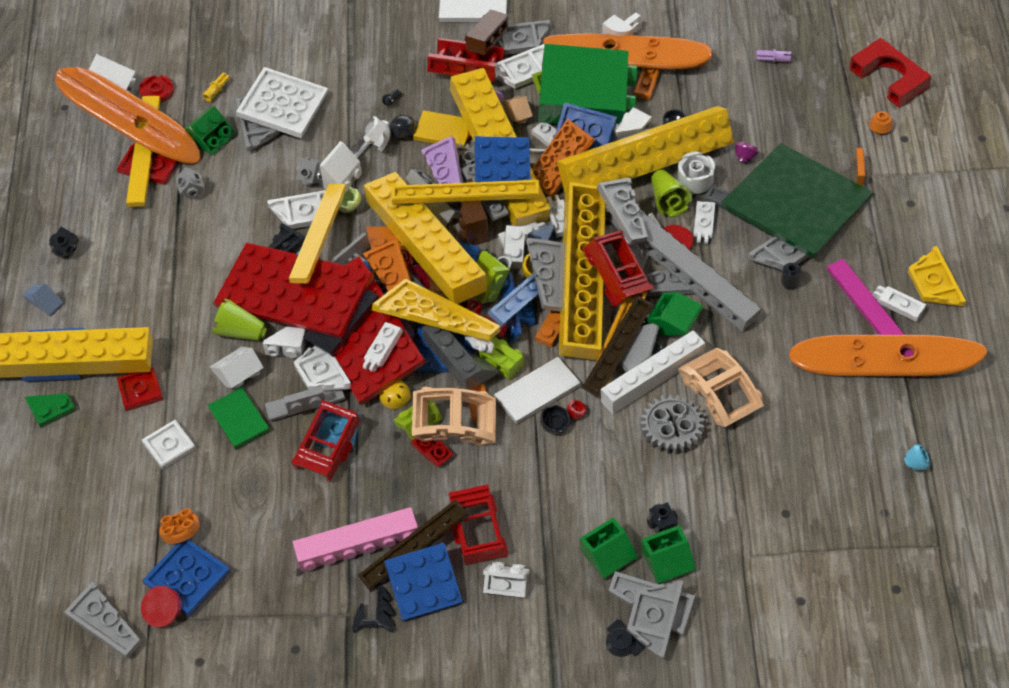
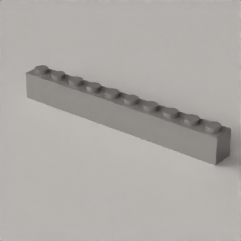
(695, 274)

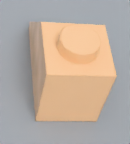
(518, 109)

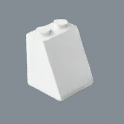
(113, 71)

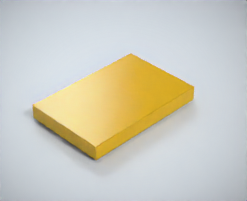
(438, 126)

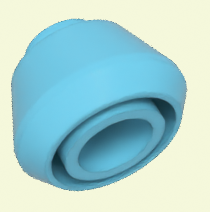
(917, 458)

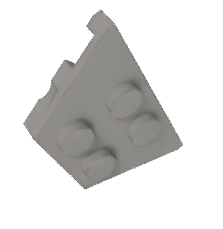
(523, 36)
(254, 133)
(776, 254)
(654, 616)

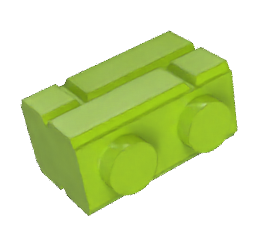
(504, 358)

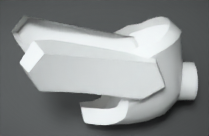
(375, 133)

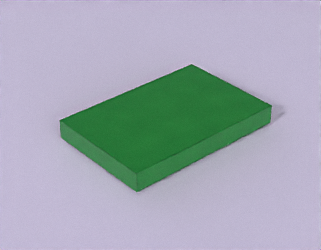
(238, 418)

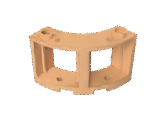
(694, 371)
(485, 415)

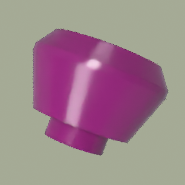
(745, 152)

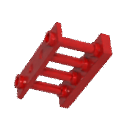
(454, 59)

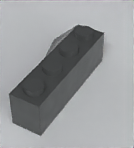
(461, 362)

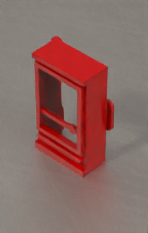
(617, 289)
(321, 463)
(483, 552)

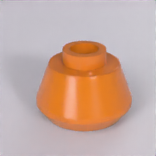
(881, 123)

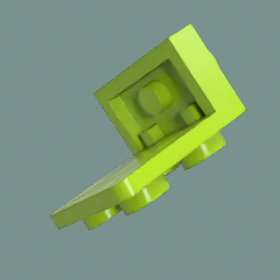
(495, 275)

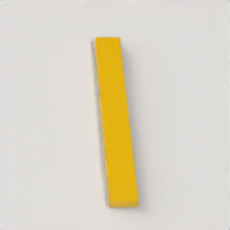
(141, 165)
(465, 191)
(317, 233)

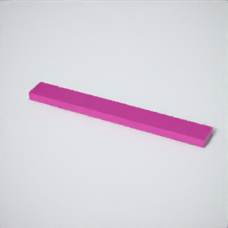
(865, 301)

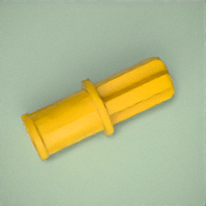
(215, 87)

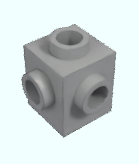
(309, 171)
(190, 183)

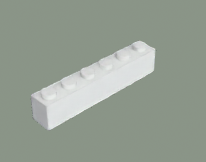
(651, 372)

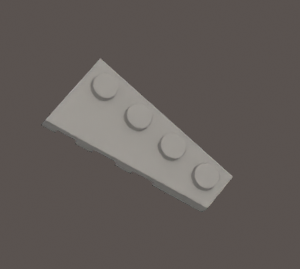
(622, 205)
(625, 588)
(102, 620)

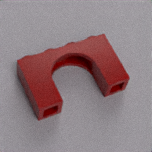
(882, 54)

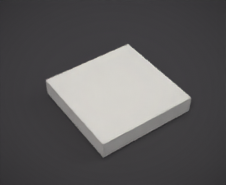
(168, 444)

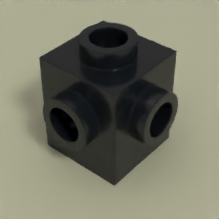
(63, 242)
(662, 517)

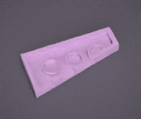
(444, 161)

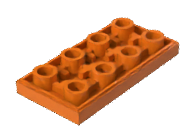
(567, 142)

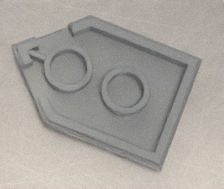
(640, 347)

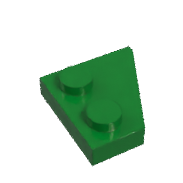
(50, 407)

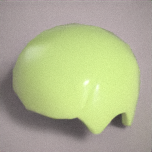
(350, 200)

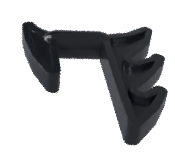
(381, 620)

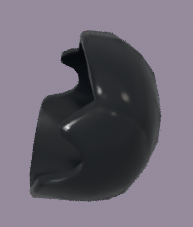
(402, 126)
(554, 419)

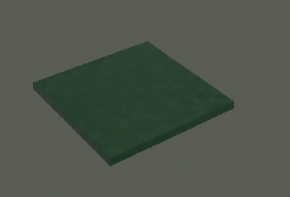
(796, 199)

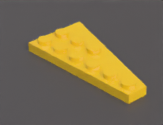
(423, 306)

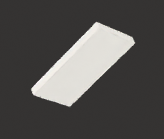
(468, 9)
(537, 390)

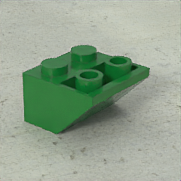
(210, 130)
(674, 314)
(608, 548)
(668, 554)

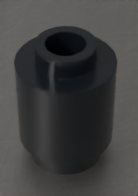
(791, 275)

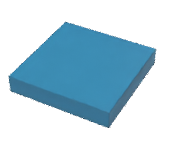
(332, 429)

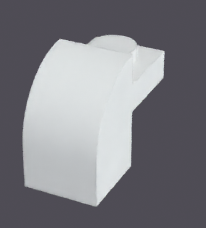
(618, 27)

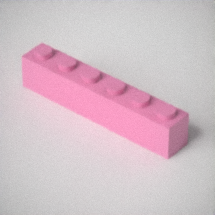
(354, 539)

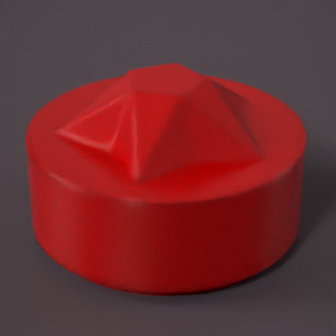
(576, 409)

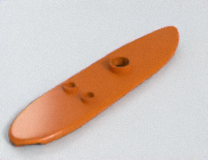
(643, 50)
(123, 112)
(882, 357)

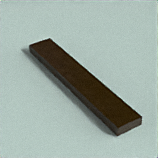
(617, 346)
(421, 538)

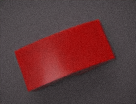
(433, 451)

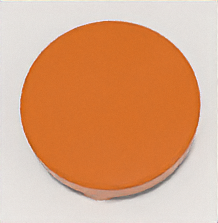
(179, 526)

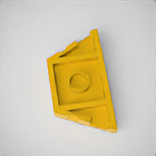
(934, 280)

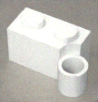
(513, 247)

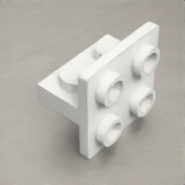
(505, 579)

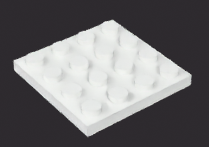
(282, 102)

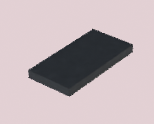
(332, 344)

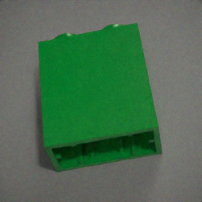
(586, 79)

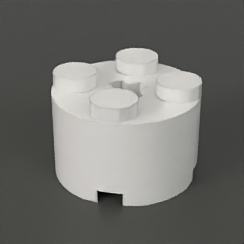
(696, 172)

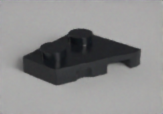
(287, 239)

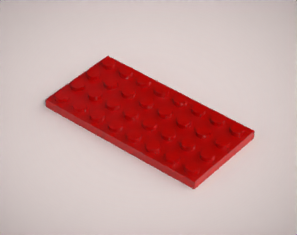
(263, 288)
(350, 356)

